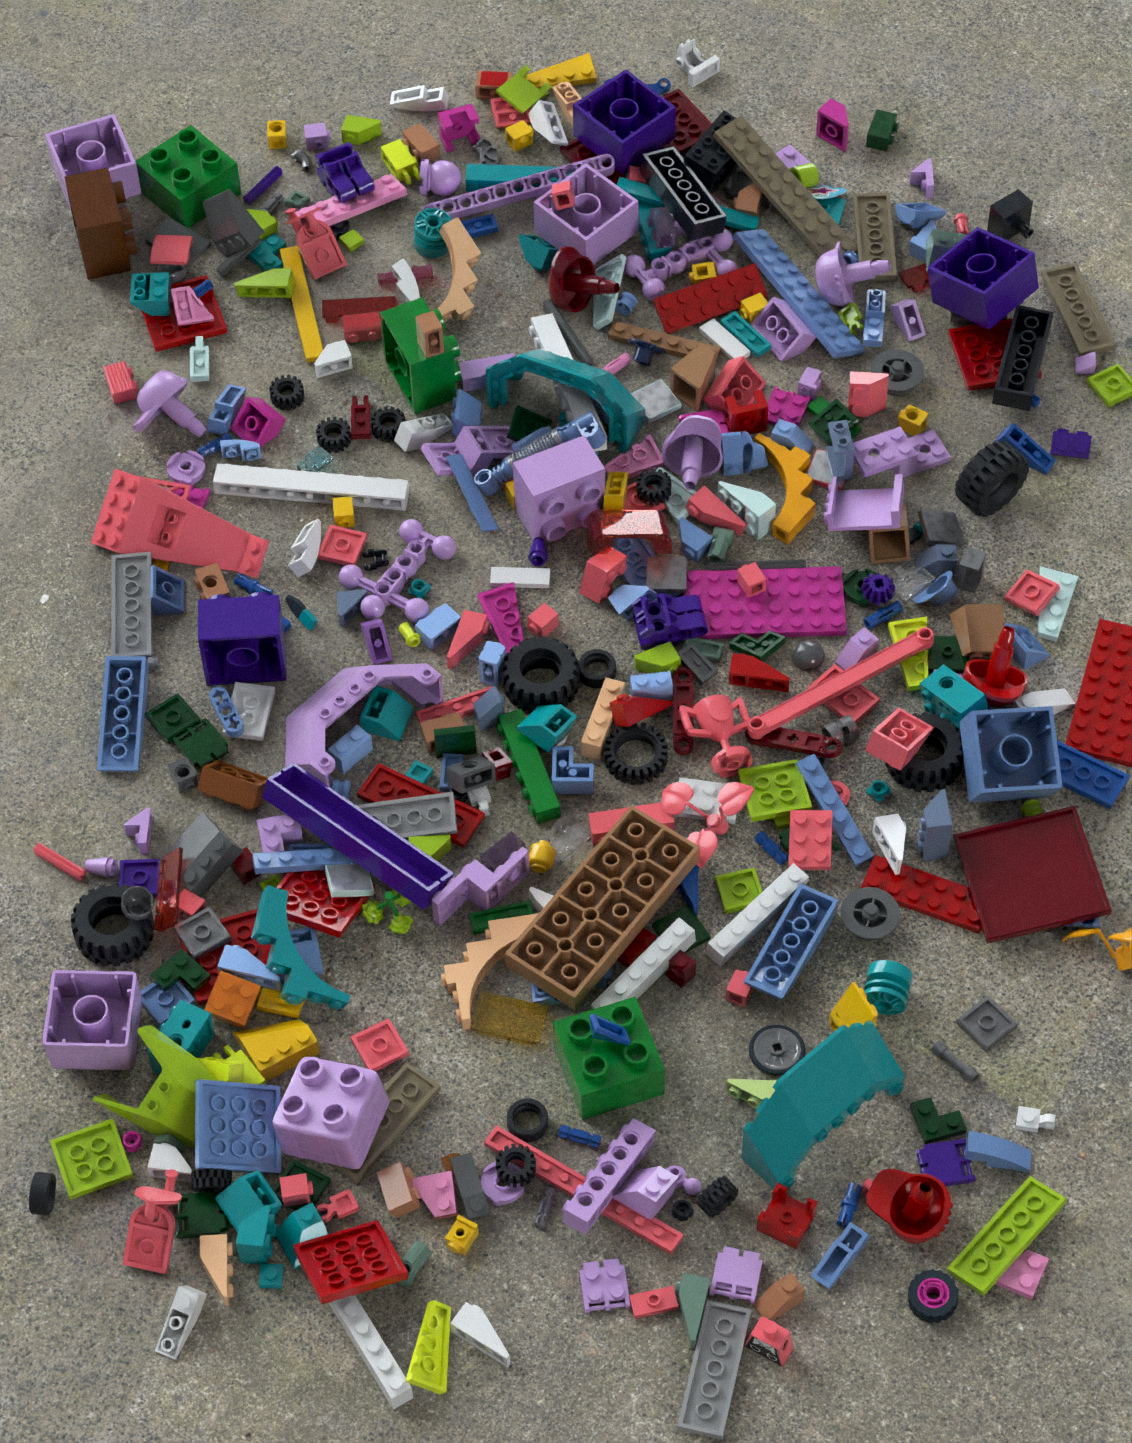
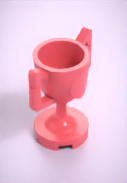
(716, 722)

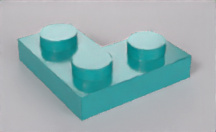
(265, 253)

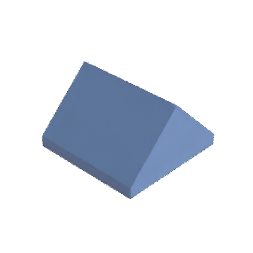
(166, 592)
(1026, 647)

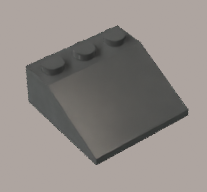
(230, 223)
(205, 854)

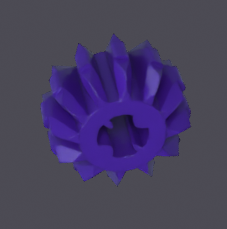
(878, 588)

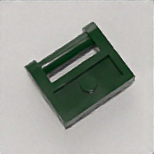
(833, 412)

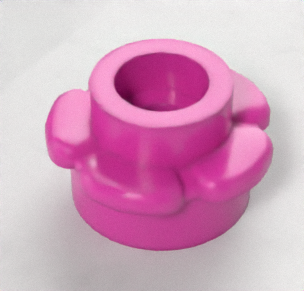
(132, 1136)

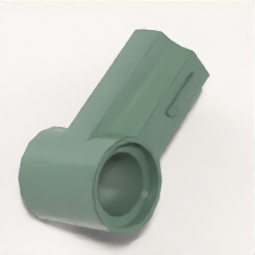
(721, 541)
(413, 1261)

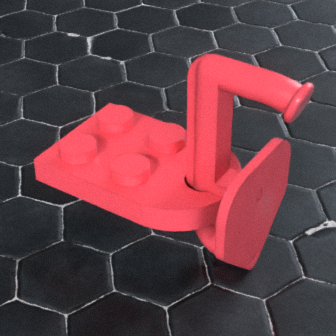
(316, 243)
(150, 1239)

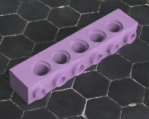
(618, 1171)

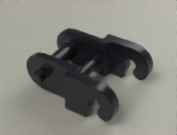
(377, 563)

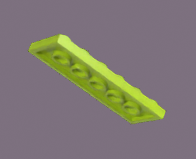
(1006, 1235)

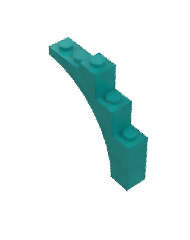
(283, 957)

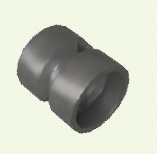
(844, 730)

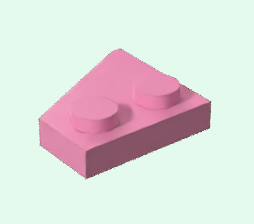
(438, 1193)

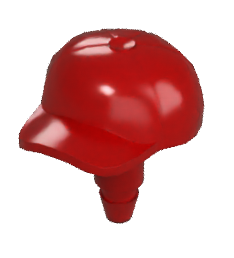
(996, 676)
(911, 1204)

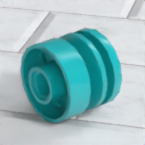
(426, 235)
(888, 986)

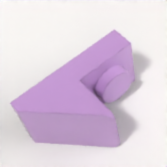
(923, 176)
(141, 828)

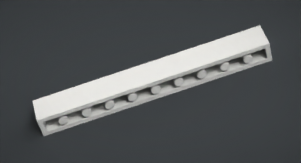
(549, 338)
(310, 486)

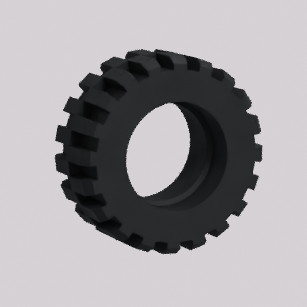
(991, 478)
(540, 654)
(938, 772)
(108, 948)

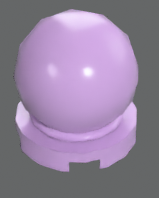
(441, 177)

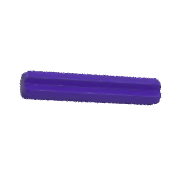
(262, 185)

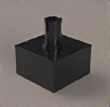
(1011, 216)

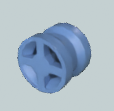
(625, 303)
(342, 788)

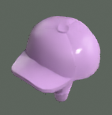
(836, 277)
(162, 394)
(693, 449)

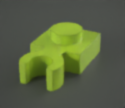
(850, 317)

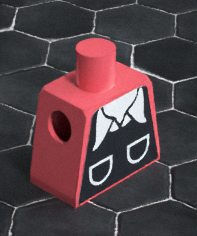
(770, 1341)

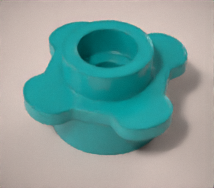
(419, 584)
(878, 785)

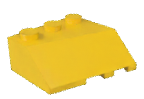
(277, 1046)

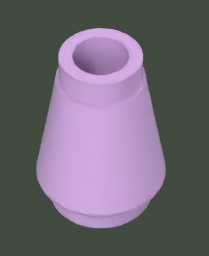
(102, 866)

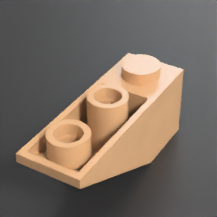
(215, 1261)

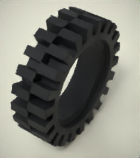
(639, 773)

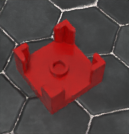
(747, 418)
(786, 1217)

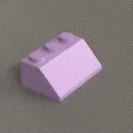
(783, 329)

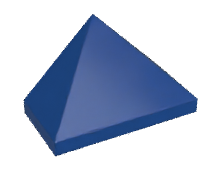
(608, 1031)

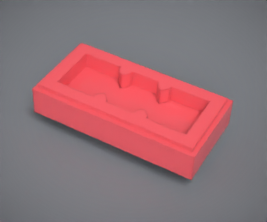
(653, 1302)

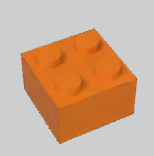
(233, 1000)

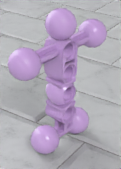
(676, 262)
(392, 582)

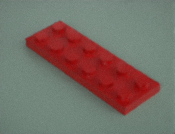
(708, 298)
(388, 784)
(925, 893)

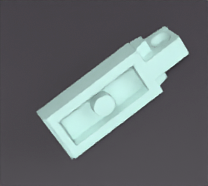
(199, 361)

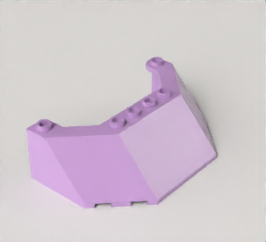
(308, 722)

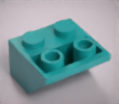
(151, 293)
(386, 714)
(547, 725)
(246, 1197)
(256, 1236)

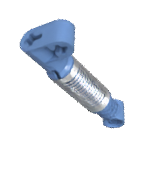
(490, 480)

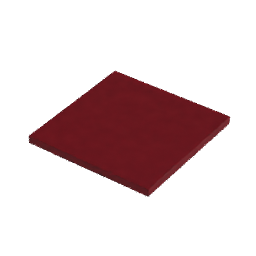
(1031, 874)

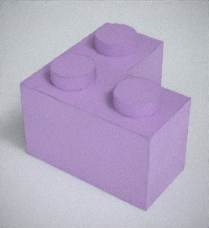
(278, 832)

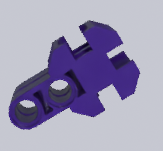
(343, 173)
(668, 620)

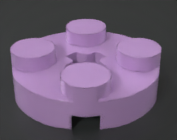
(190, 476)
(497, 1194)

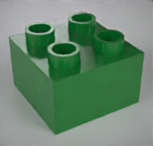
(186, 173)
(421, 379)
(604, 1072)

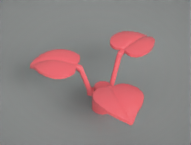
(732, 800)

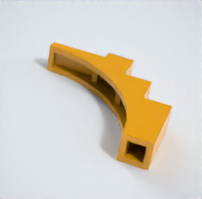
(798, 485)

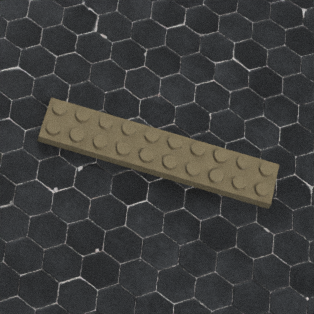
(782, 187)

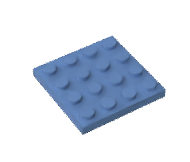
(236, 1127)

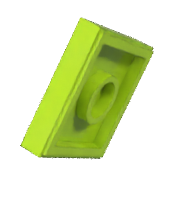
(1111, 385)
(738, 889)

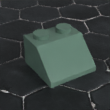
(939, 243)

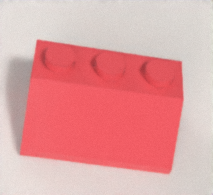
(737, 380)

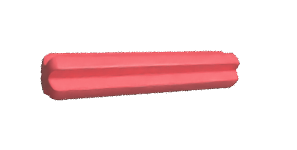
(60, 862)

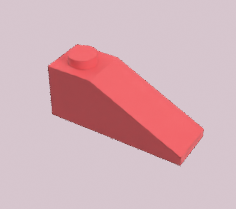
(712, 511)
(467, 636)

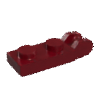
(360, 419)

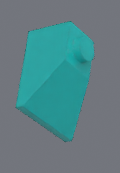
(537, 251)
(299, 1227)

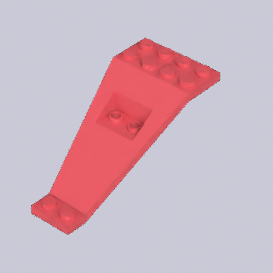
(151, 519)

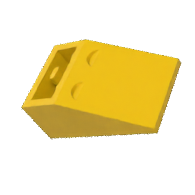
(852, 1009)

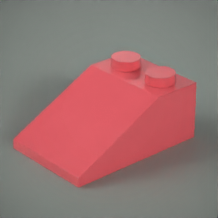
(898, 738)

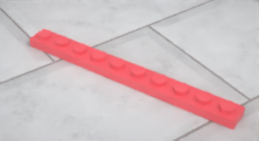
(567, 1181)

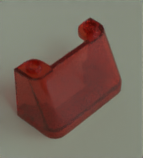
(611, 524)

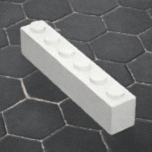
(755, 916)
(648, 965)
(373, 1350)

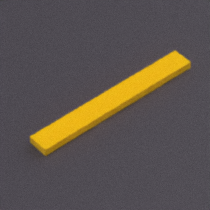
(302, 305)

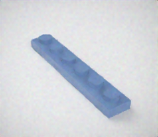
(829, 800)
(297, 860)

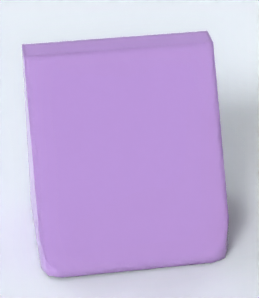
(1086, 364)

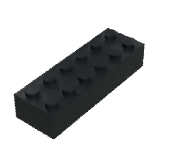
(682, 193)
(1022, 358)

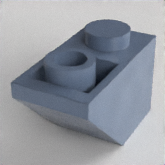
(488, 708)

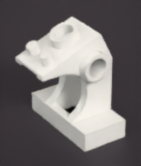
(690, 55)

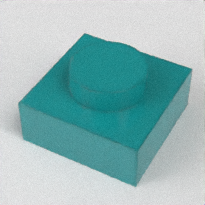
(420, 772)
(271, 1276)

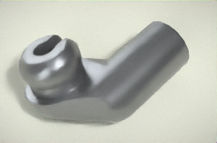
(304, 158)

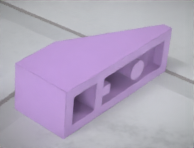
(474, 371)

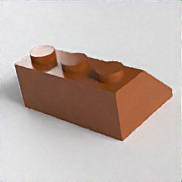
(232, 784)

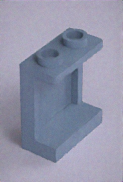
(841, 454)

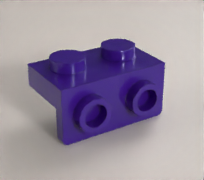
(1071, 444)

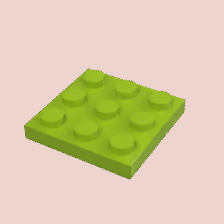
(776, 790)
(91, 1159)

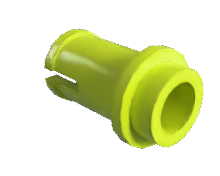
(412, 638)

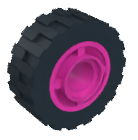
(933, 1309)

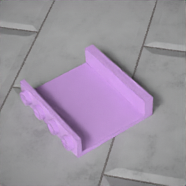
(864, 507)

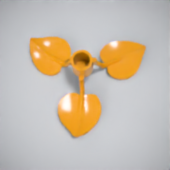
(1122, 955)

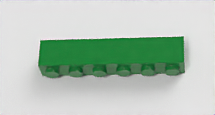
(529, 768)

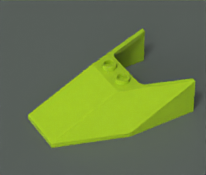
(171, 1100)

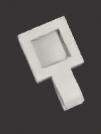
(480, 797)
(1030, 1119)

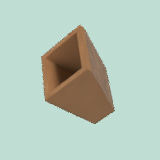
(693, 376)
(890, 544)
(978, 628)

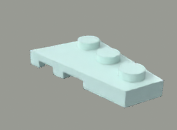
(679, 497)

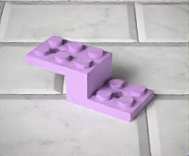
(476, 445)
(900, 452)
(480, 885)

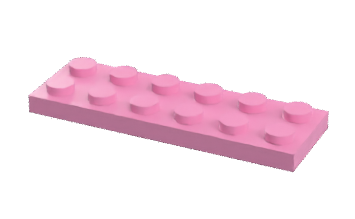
(333, 211)

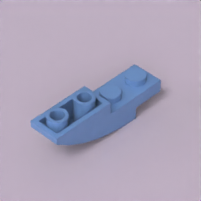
(874, 318)

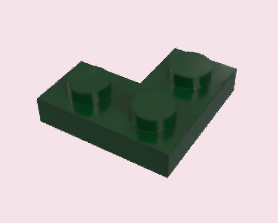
(760, 648)
(178, 968)
(936, 1127)

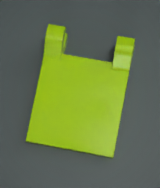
(521, 92)

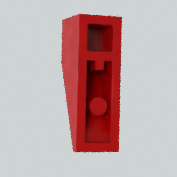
(753, 673)
(632, 709)

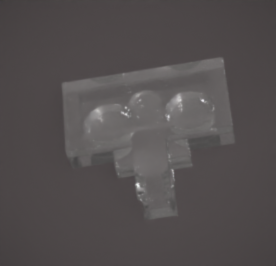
(911, 583)

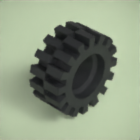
(284, 384)
(383, 416)
(333, 443)
(654, 478)
(511, 1154)
(211, 1180)
(717, 1196)

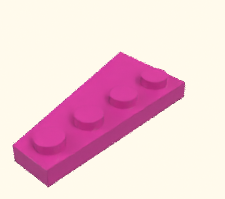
(503, 614)

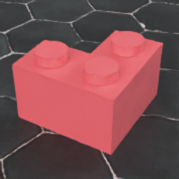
(601, 573)

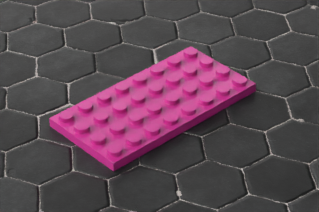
(794, 603)

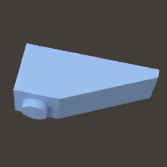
(246, 966)

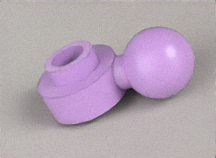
(691, 1186)

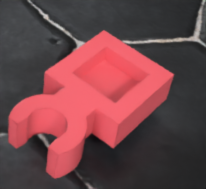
(341, 1205)

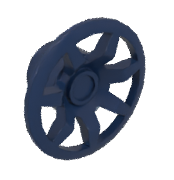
(644, 354)

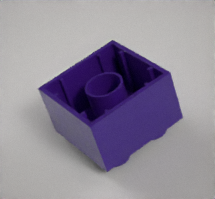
(624, 120)
(983, 278)
(242, 639)

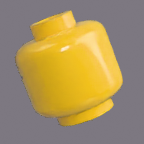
(541, 856)

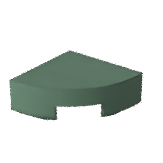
(297, 199)
(170, 1139)

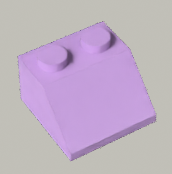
(647, 1190)

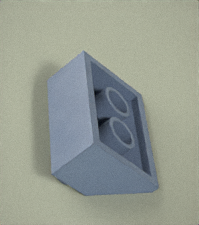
(935, 829)

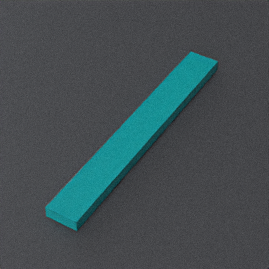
(646, 194)

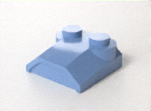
(918, 213)

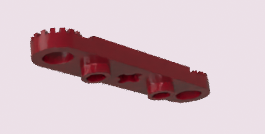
(682, 695)
(806, 742)

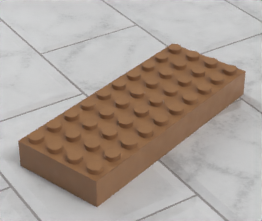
(602, 907)

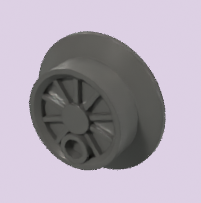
(903, 369)
(870, 913)

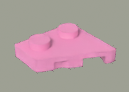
(188, 307)
(1024, 1274)

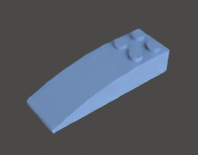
(123, 713)
(792, 942)

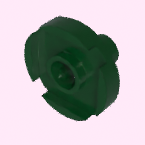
(851, 586)

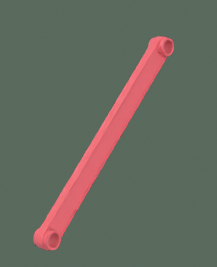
(840, 683)

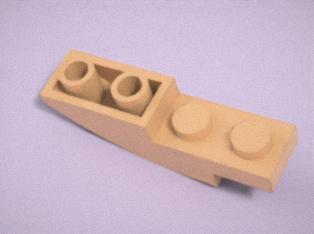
(566, 97)

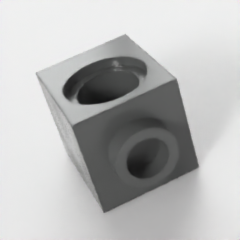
(183, 768)

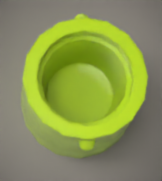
(806, 174)

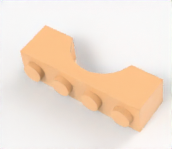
(600, 721)

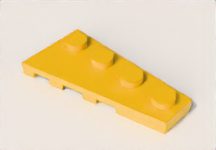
(575, 71)

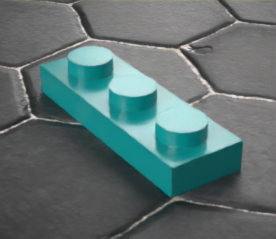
(746, 334)

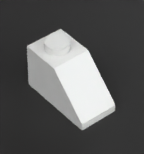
(333, 359)
(167, 1157)

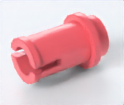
(961, 223)

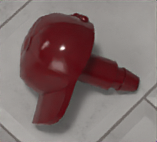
(575, 280)

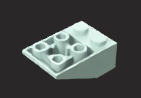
(750, 506)

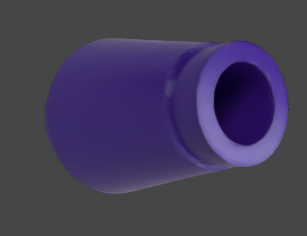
(538, 552)

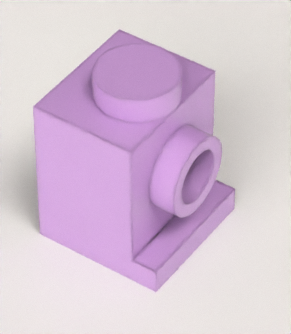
(810, 383)

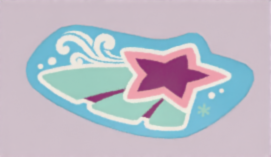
(825, 191)

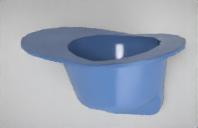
(753, 454)
(940, 591)

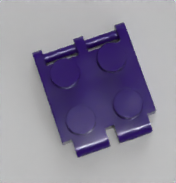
(945, 1162)

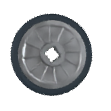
(773, 1037)

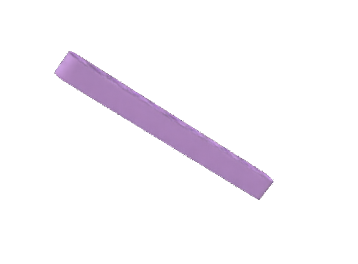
(509, 187)

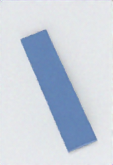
(472, 493)

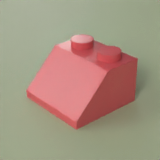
(867, 393)

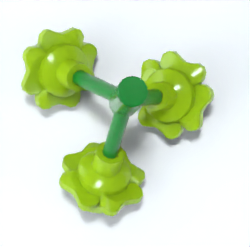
(373, 912)

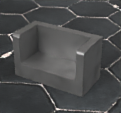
(971, 570)

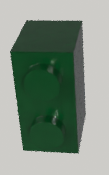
(882, 130)

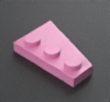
(638, 459)

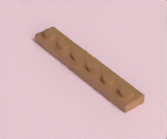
(671, 344)

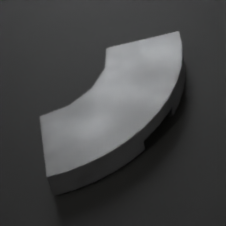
(486, 151)

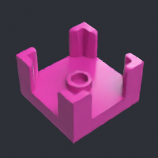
(458, 124)

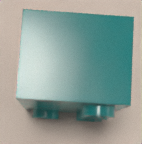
(950, 695)
(187, 1027)

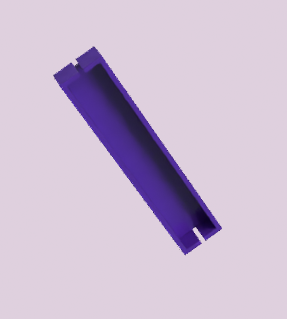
(357, 834)

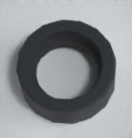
(596, 655)
(527, 1104)
(42, 1193)

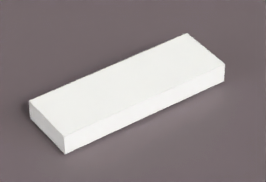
(722, 338)
(521, 577)

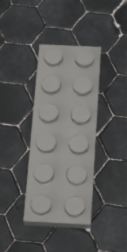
(131, 605)
(416, 815)
(714, 1370)

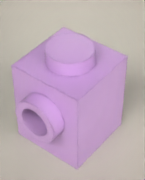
(316, 136)

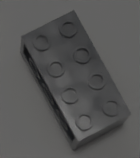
(709, 158)

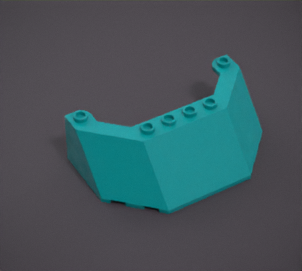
(624, 411)
(817, 1098)

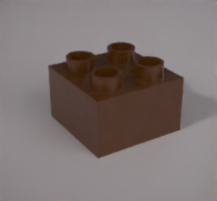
(101, 222)

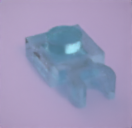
(315, 460)

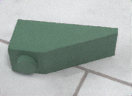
(693, 1296)

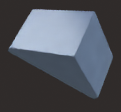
(349, 604)

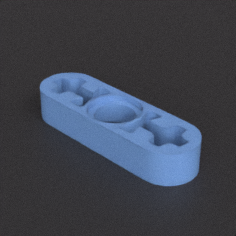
(226, 719)

